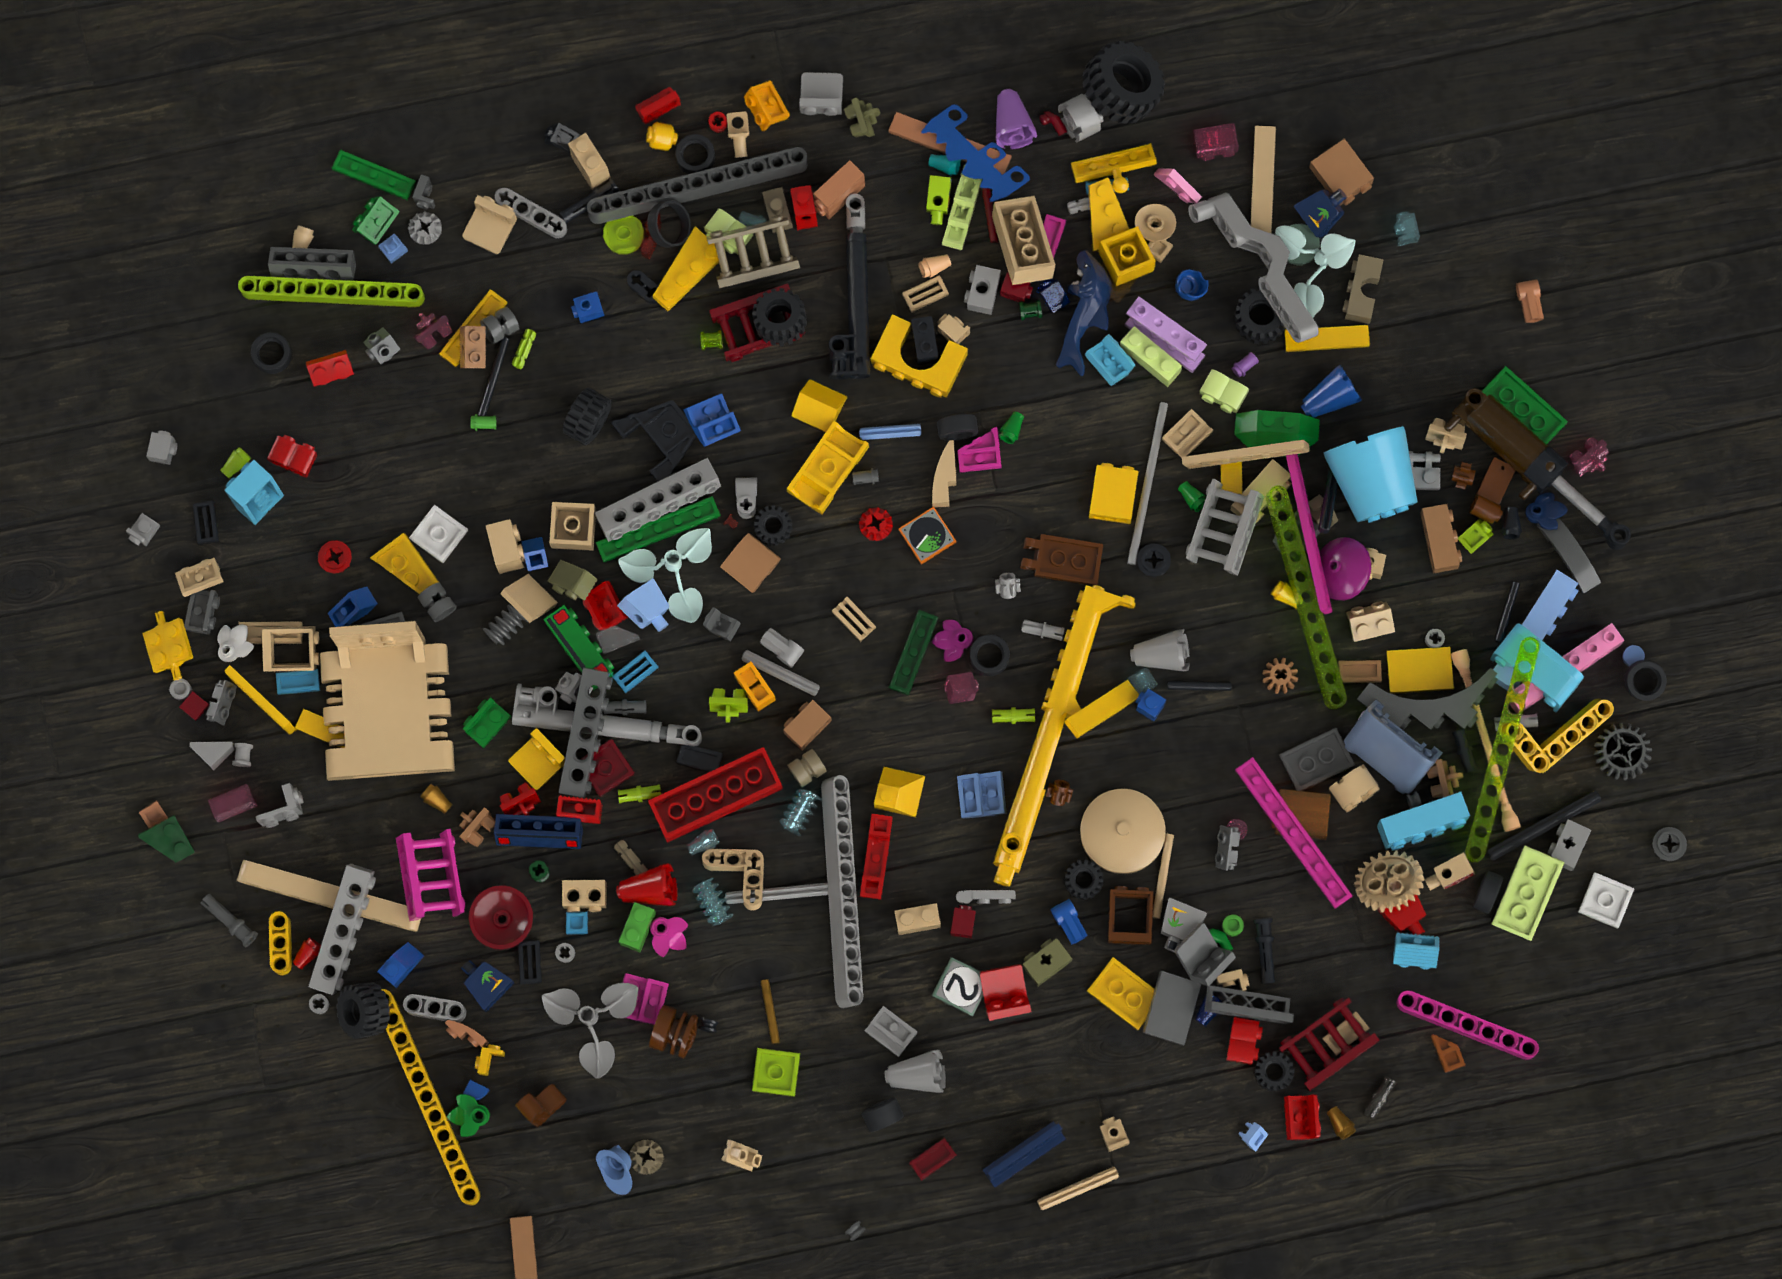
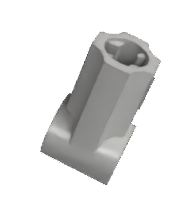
(786, 650)

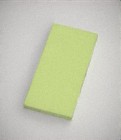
(1528, 893)

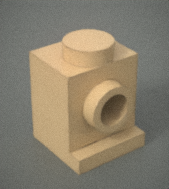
(952, 328)
(1113, 1142)

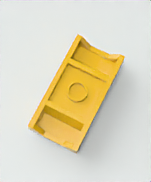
(827, 468)

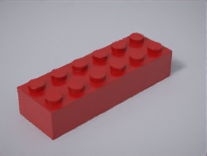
(715, 794)

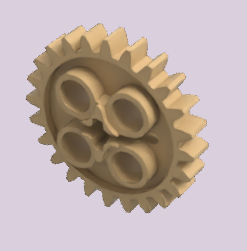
(1389, 888)

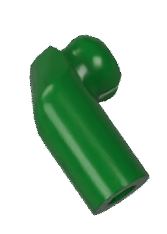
(1221, 938)

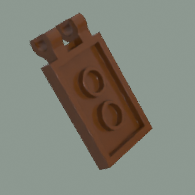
(1064, 559)

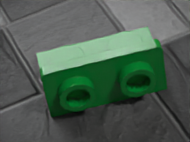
(375, 219)
(486, 722)

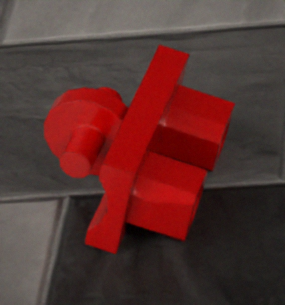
(522, 803)

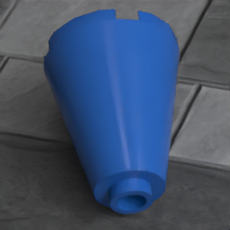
(1331, 394)

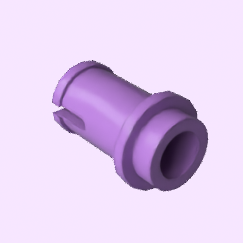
(1244, 365)

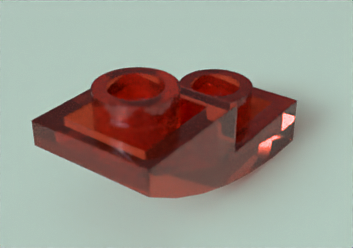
(648, 244)

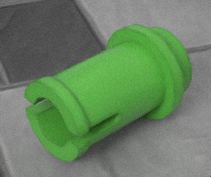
(483, 422)

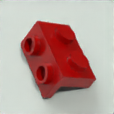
(330, 368)
(603, 606)
(1302, 1117)

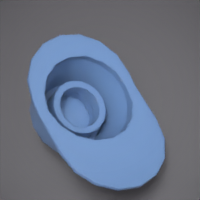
(615, 1169)

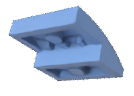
(981, 794)

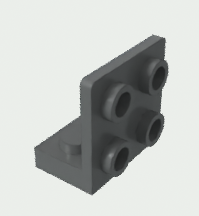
(1202, 956)

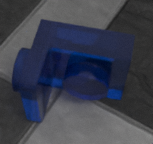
(1053, 294)

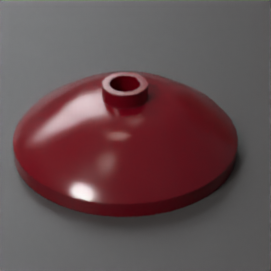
(493, 904)

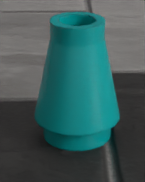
(941, 163)

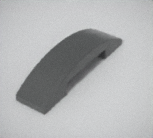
(1572, 556)

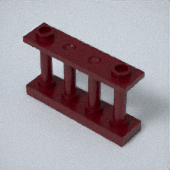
(741, 309)
(1348, 1052)

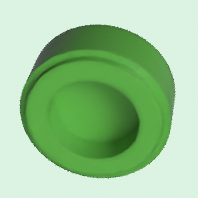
(1232, 925)

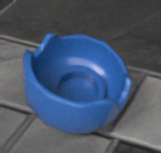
(1191, 285)

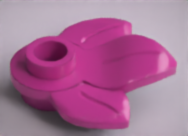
(670, 937)

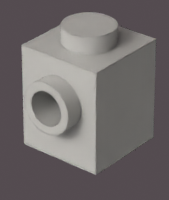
(161, 447)

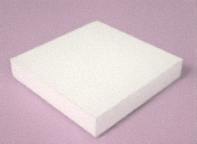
(438, 534)
(1606, 900)

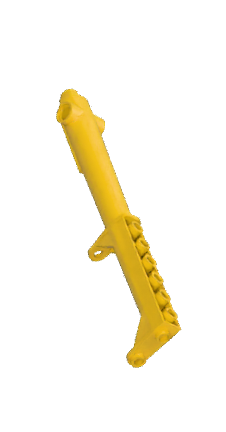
(1060, 705)

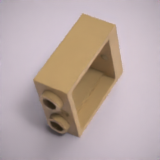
(268, 649)

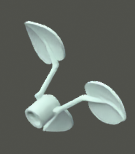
(1334, 252)
(696, 547)

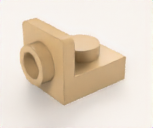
(1228, 979)

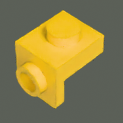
(483, 1061)

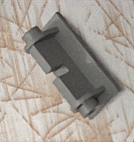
(224, 693)
(1225, 857)

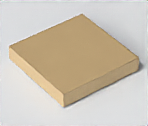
(528, 598)

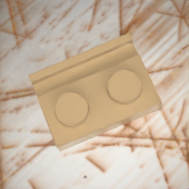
(1187, 434)

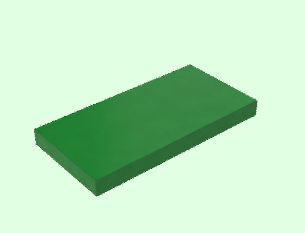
(1525, 405)

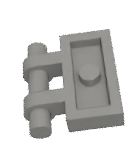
(1428, 477)

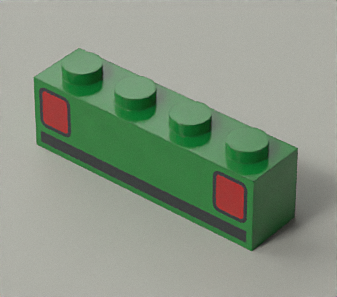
(576, 642)

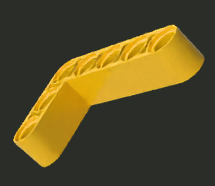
(1559, 737)

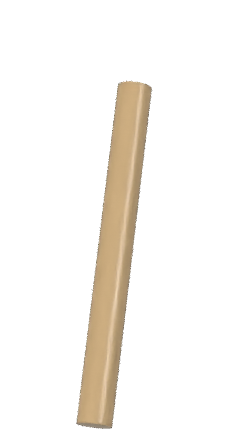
(1162, 876)

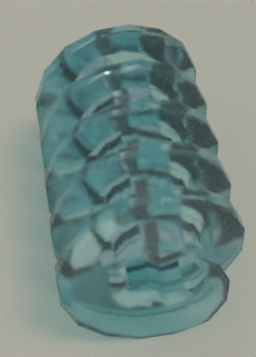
(799, 811)
(712, 902)

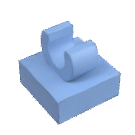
(1254, 1136)

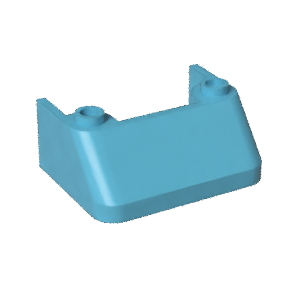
(1552, 672)

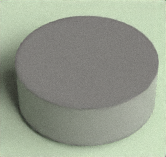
(180, 689)

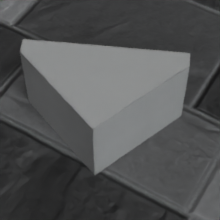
(213, 752)

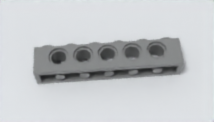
(662, 490)
(320, 978)

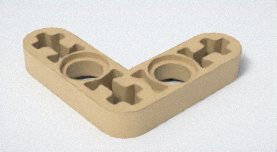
(744, 864)

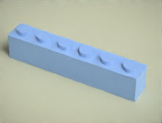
(1542, 616)

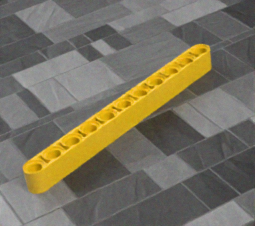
(431, 1106)

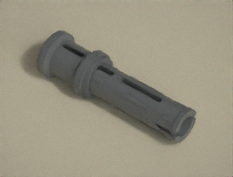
(236, 926)

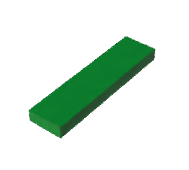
(373, 175)

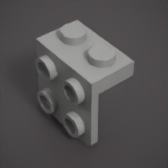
(821, 93)
(289, 812)

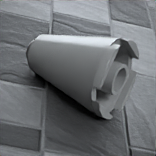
(1163, 652)
(918, 1073)

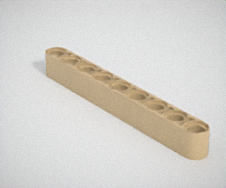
(322, 894)

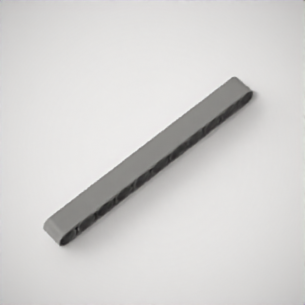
(843, 925)

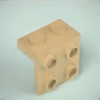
(490, 224)

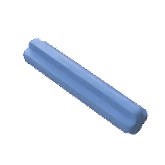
(890, 431)

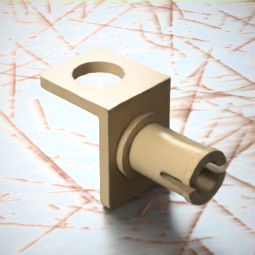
(738, 135)

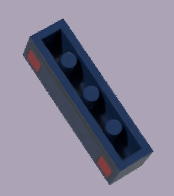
(538, 831)

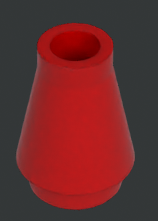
(308, 951)

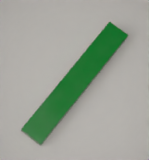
(660, 529)

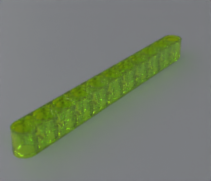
(1304, 608)
(1496, 757)

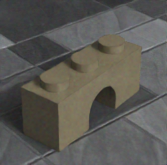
(1360, 307)

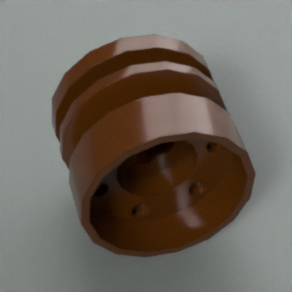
(673, 1031)

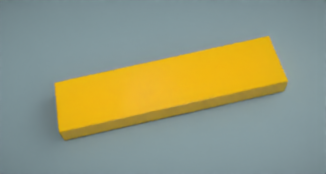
(488, 306)
(1331, 338)
(1102, 709)
(314, 726)

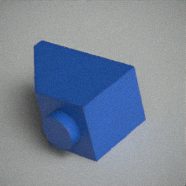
(352, 607)
(400, 964)

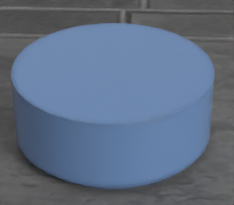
(1633, 654)

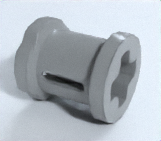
(242, 755)

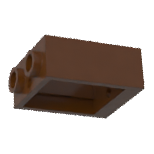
(1130, 938)

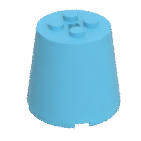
(1375, 475)

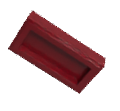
(932, 1159)

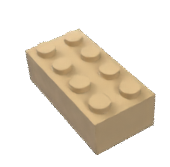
(1023, 240)

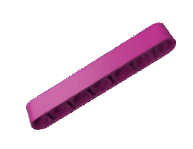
(1478, 1025)

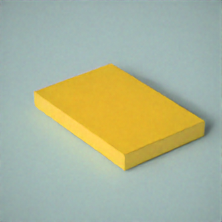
(1420, 670)
(1123, 993)

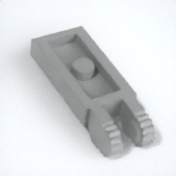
(985, 896)

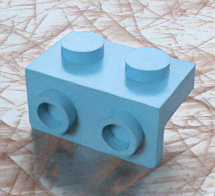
(1110, 360)

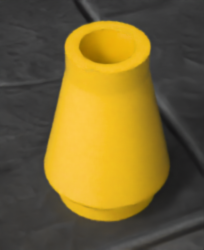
(1283, 593)

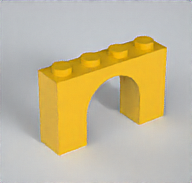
(937, 379)

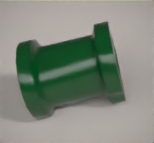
(1030, 309)
(543, 876)

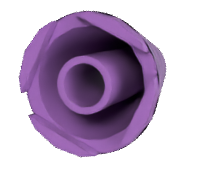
(1013, 122)

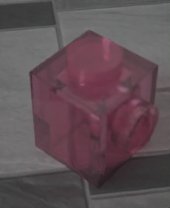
(961, 687)

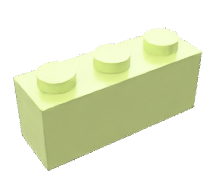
(1150, 356)

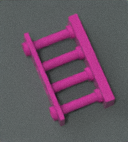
(414, 887)

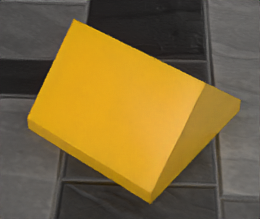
(818, 405)

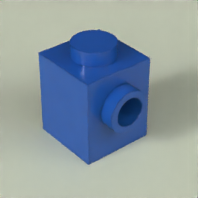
(587, 307)
(534, 554)
(1150, 704)

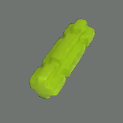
(524, 348)

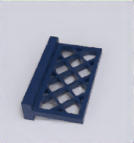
(1024, 1154)

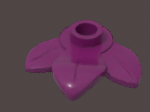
(950, 640)

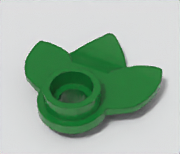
(466, 1115)

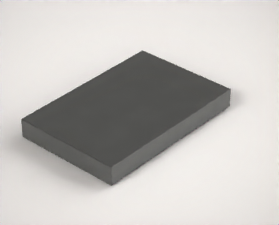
(1316, 760)
(1171, 1008)

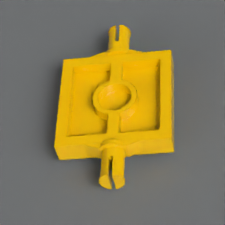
(168, 645)

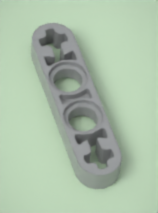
(532, 210)

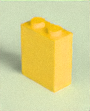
(1113, 493)

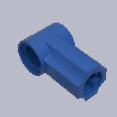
(1066, 916)

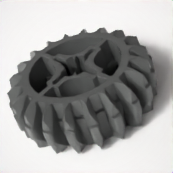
(1626, 760)

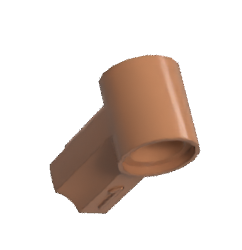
(1529, 295)

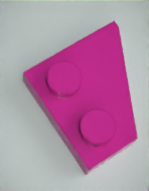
(981, 453)

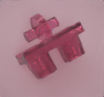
(440, 325)
(1592, 459)

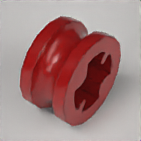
(720, 115)

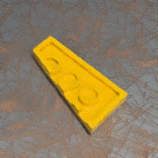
(687, 270)

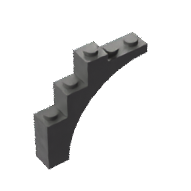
(1431, 711)

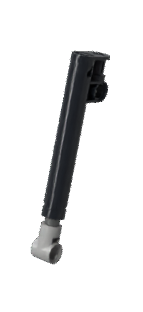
(855, 355)

